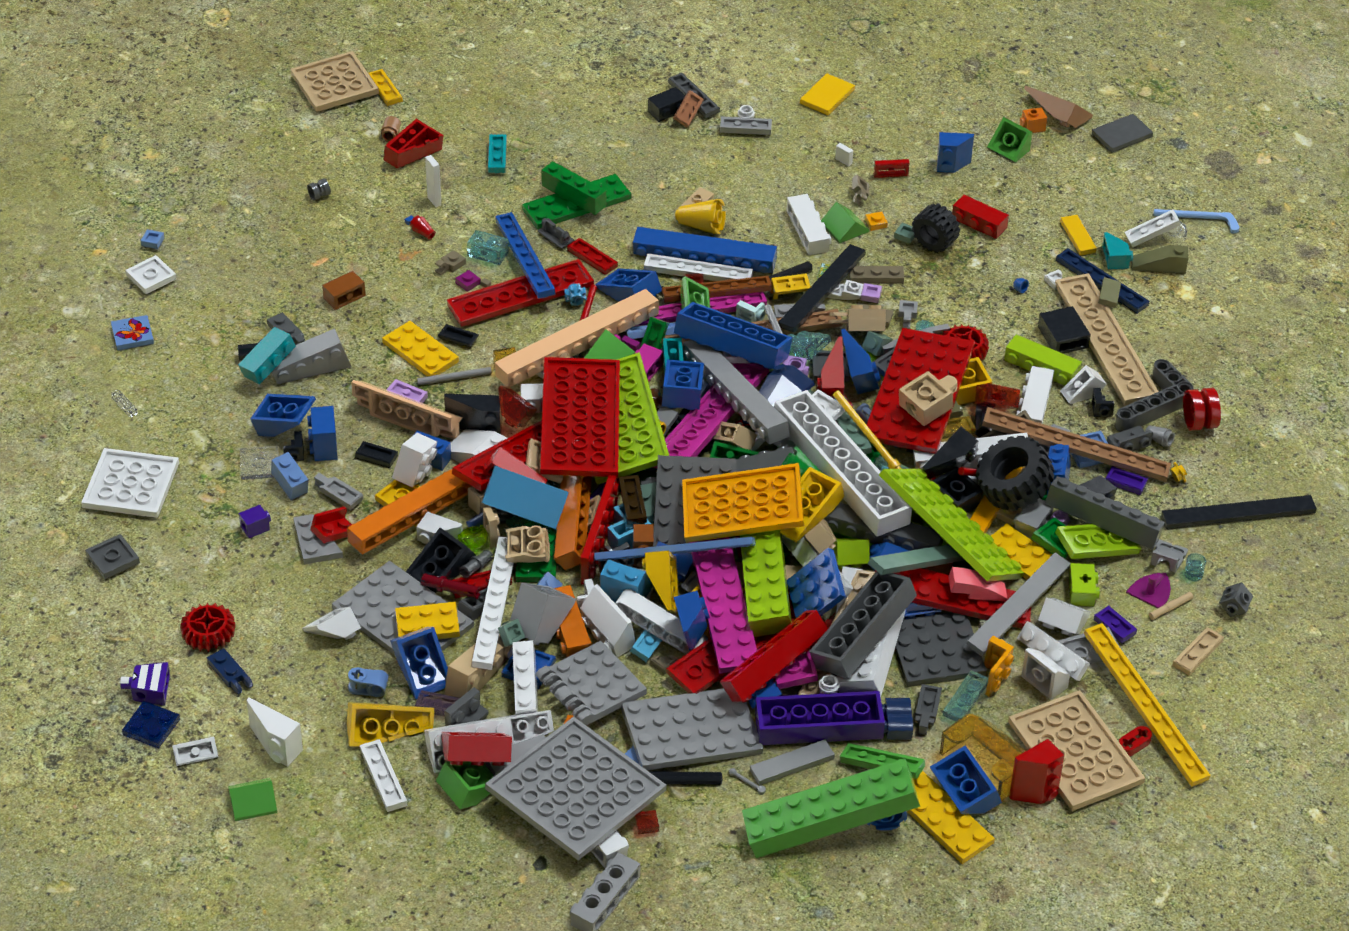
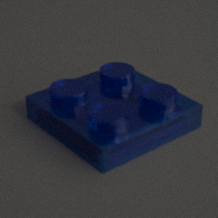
(151, 724)

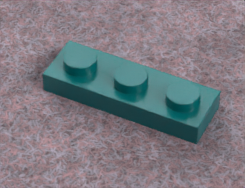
(497, 153)

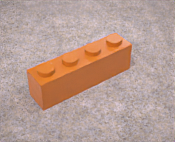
(572, 629)

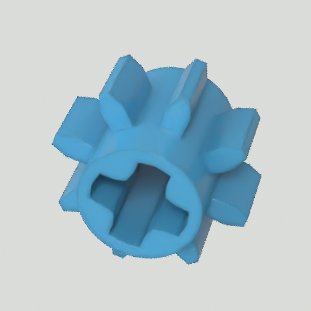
(575, 294)

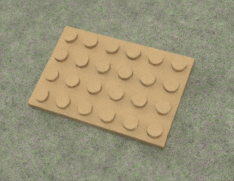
(1093, 758)

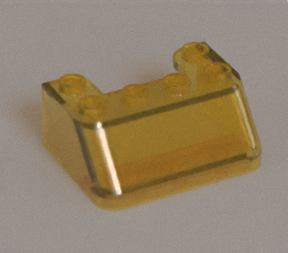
(992, 739)

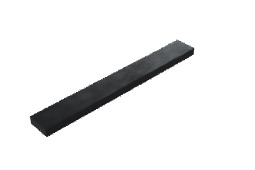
(821, 288)
(1238, 511)

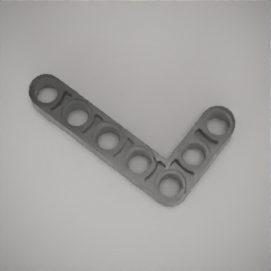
(1158, 404)

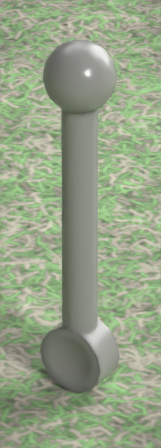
(760, 789)

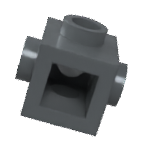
(1236, 599)

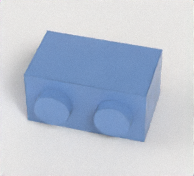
(289, 476)

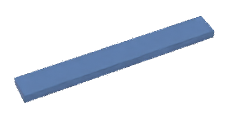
(676, 549)

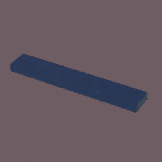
(1081, 266)

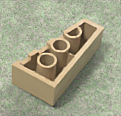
(463, 677)

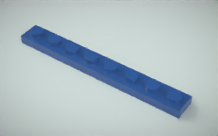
(525, 255)

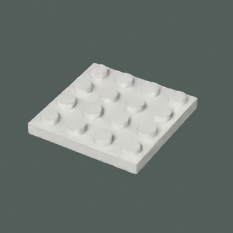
(130, 482)

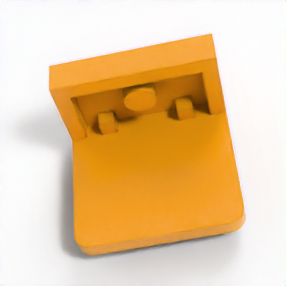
(998, 659)

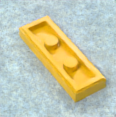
(386, 88)
(1078, 235)

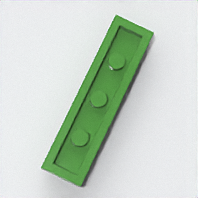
(872, 758)

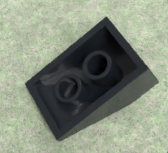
(477, 411)
(954, 453)
(440, 557)

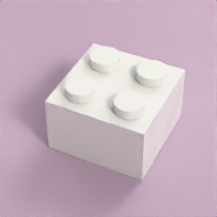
(415, 460)

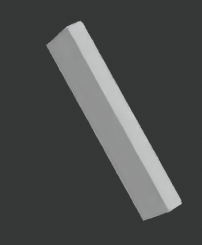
(792, 762)

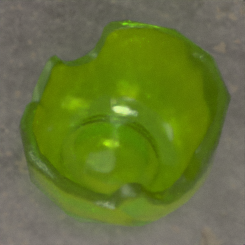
(473, 537)

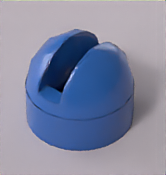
(1021, 285)

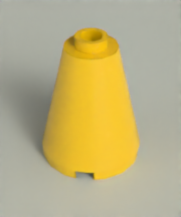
(703, 215)

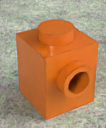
(1034, 120)

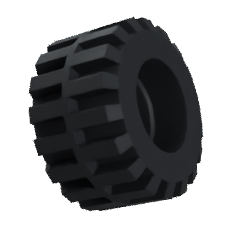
(935, 228)

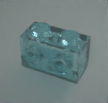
(487, 247)

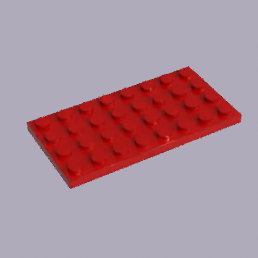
(913, 356)
(580, 417)

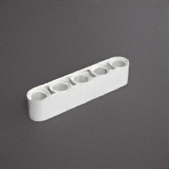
(654, 619)

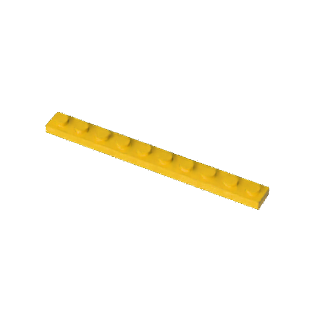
(1147, 705)

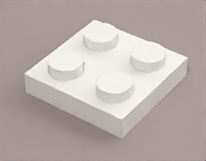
(150, 274)

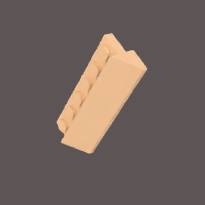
(405, 411)

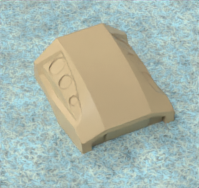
(527, 544)

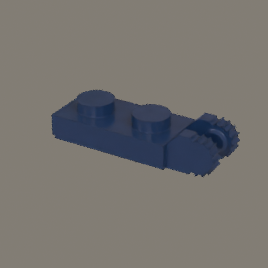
(229, 670)

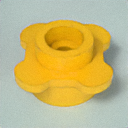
(1178, 472)

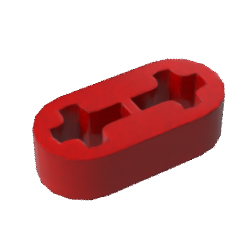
(1136, 743)

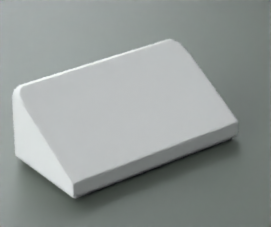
(195, 751)

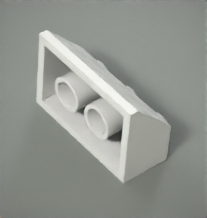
(607, 622)

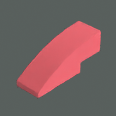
(975, 586)

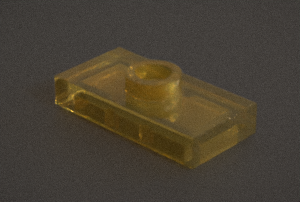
(954, 424)

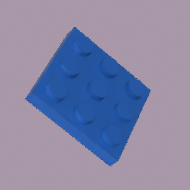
(817, 585)

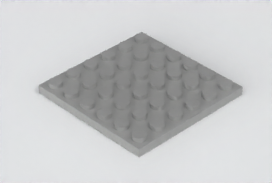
(575, 787)

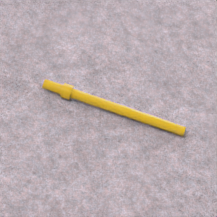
(892, 463)

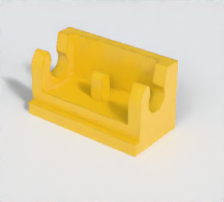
(789, 284)

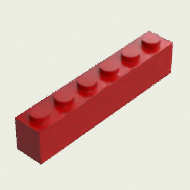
(774, 656)

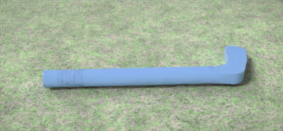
(1226, 216)

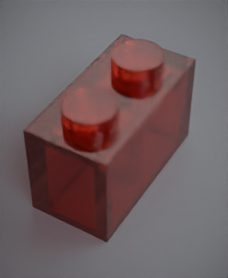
(997, 396)

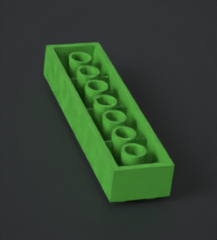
(830, 808)

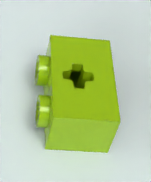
(1083, 584)

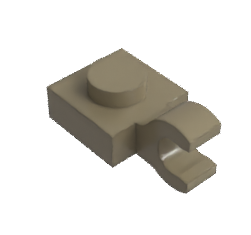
(861, 189)
(450, 261)

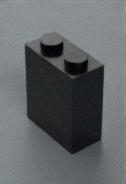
(1064, 330)

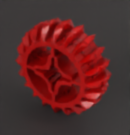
(966, 332)
(207, 626)

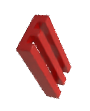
(894, 166)

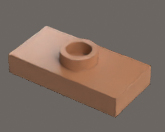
(688, 108)

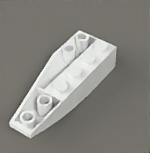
(518, 726)

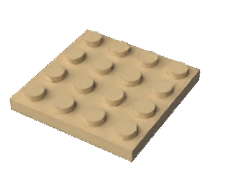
(334, 81)

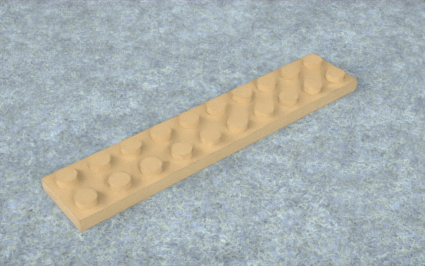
(1107, 339)

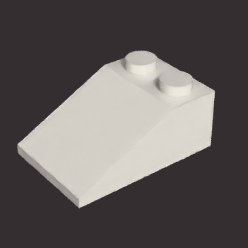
(472, 443)
(276, 732)

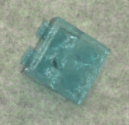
(808, 344)

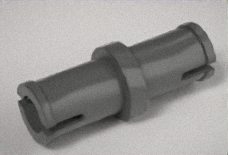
(476, 563)

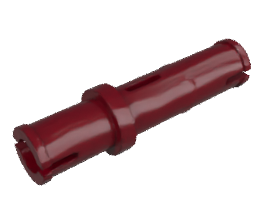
(444, 584)

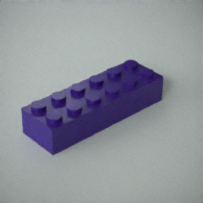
(819, 717)

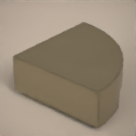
(662, 663)

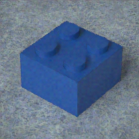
(322, 433)

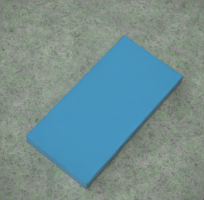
(525, 497)

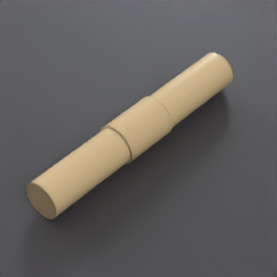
(1170, 605)

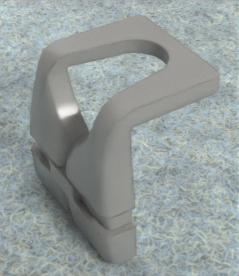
(1167, 552)

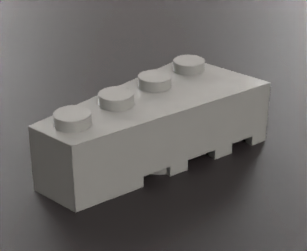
(313, 358)

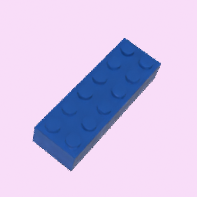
(732, 335)

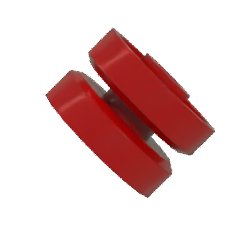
(1201, 409)

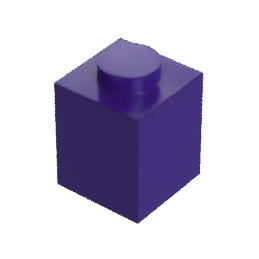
(254, 521)

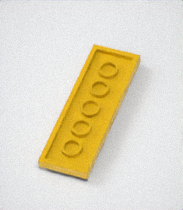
(942, 819)

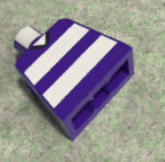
(148, 683)

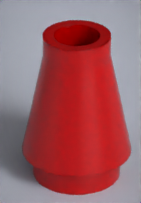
(422, 227)

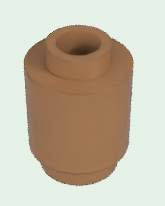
(390, 128)

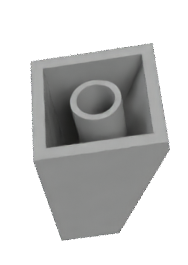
(540, 611)

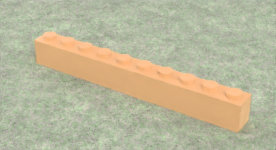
(576, 337)

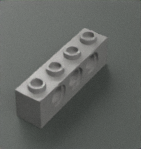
(605, 893)

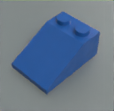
(627, 282)
(862, 369)
(682, 384)
(280, 413)
(421, 660)

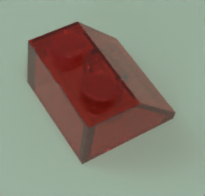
(515, 407)

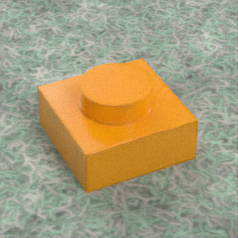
(876, 221)

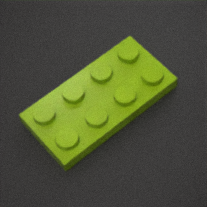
(1093, 541)

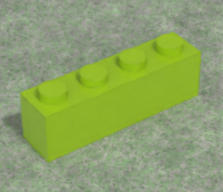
(1029, 353)

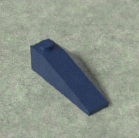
(784, 382)

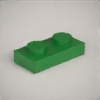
(655, 333)

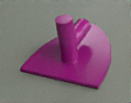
(1151, 589)

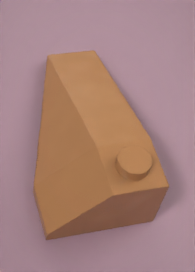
(1066, 112)

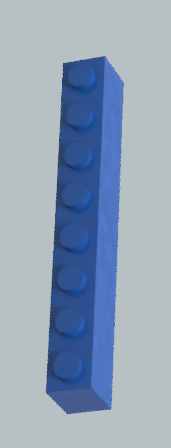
(705, 249)

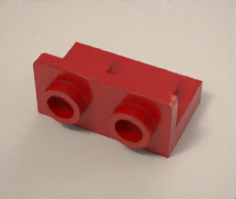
(330, 525)

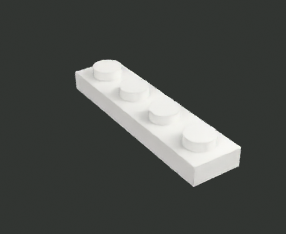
(1061, 655)
(383, 775)

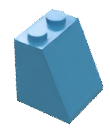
(618, 577)

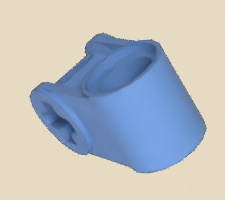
(369, 682)

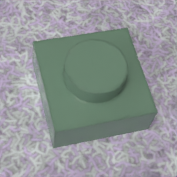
(904, 233)

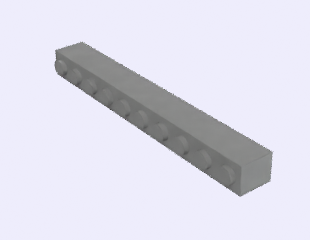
(738, 392)

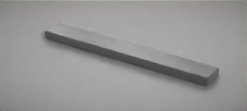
(1018, 603)

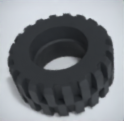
(1025, 487)

